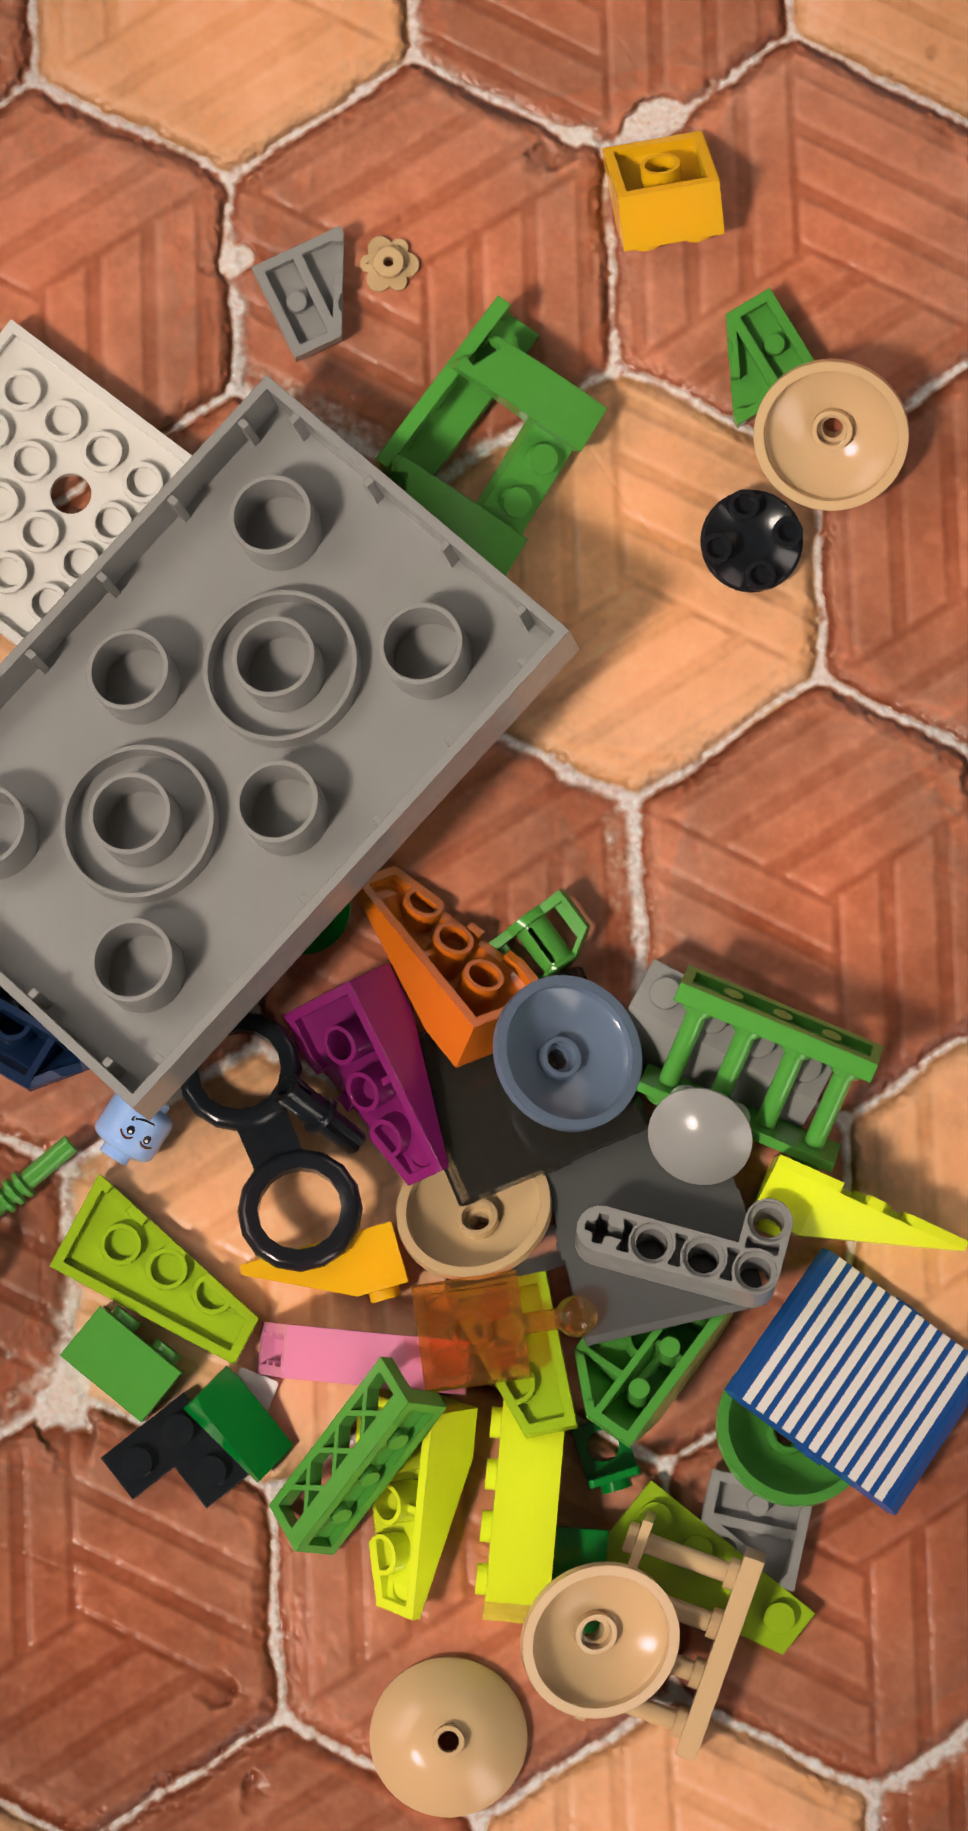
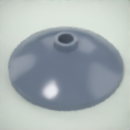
(587, 1035)

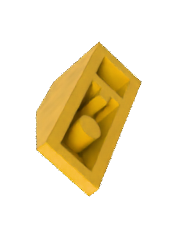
(367, 1267)

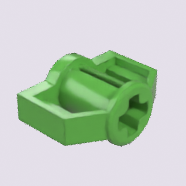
(543, 939)

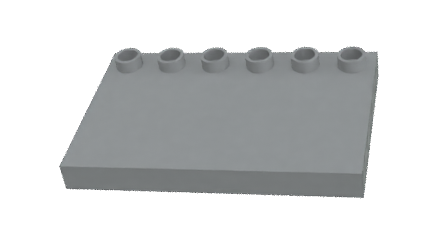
(238, 736)

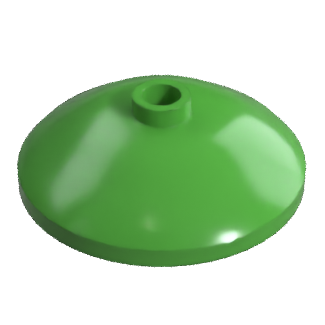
(767, 1465)

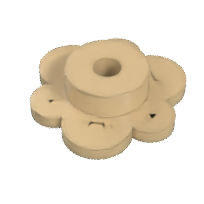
(395, 276)

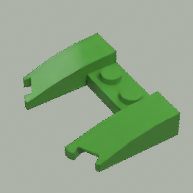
(557, 422)

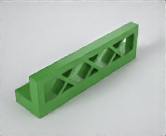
(451, 401)
(360, 1471)

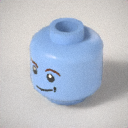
(131, 1134)

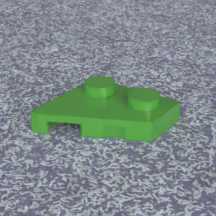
(760, 351)

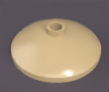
(825, 466)
(442, 1232)
(615, 1664)
(457, 1698)

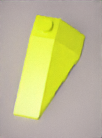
(829, 1212)
(418, 1509)

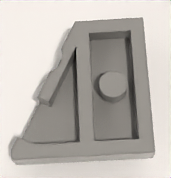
(306, 292)
(757, 1523)

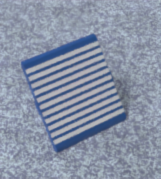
(856, 1381)

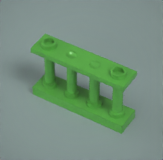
(800, 1039)

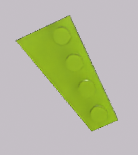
(145, 1270)
(774, 1613)

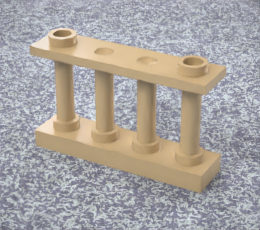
(720, 1625)

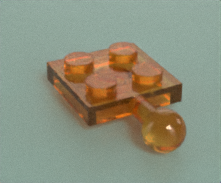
(477, 1329)

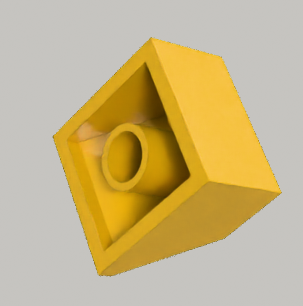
(664, 191)

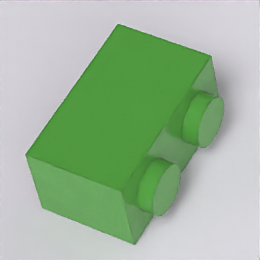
(123, 1361)

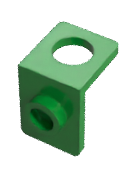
(609, 1474)

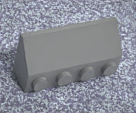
(657, 1024)

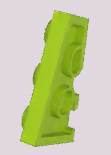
(545, 1401)

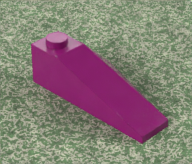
(373, 1055)

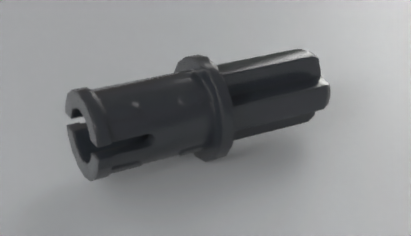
(318, 1113)

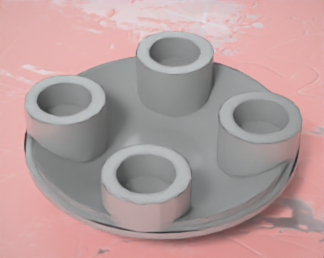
(700, 1135)

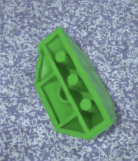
(637, 1377)

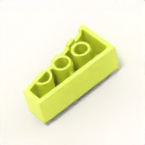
(522, 1518)

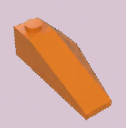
(443, 965)

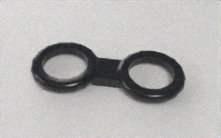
(277, 1152)

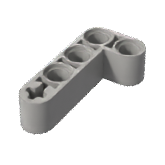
(683, 1243)

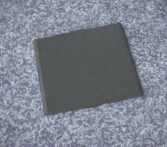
(634, 1182)

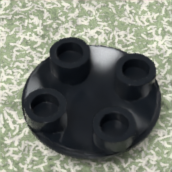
(751, 541)

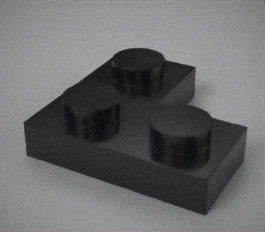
(169, 1442)

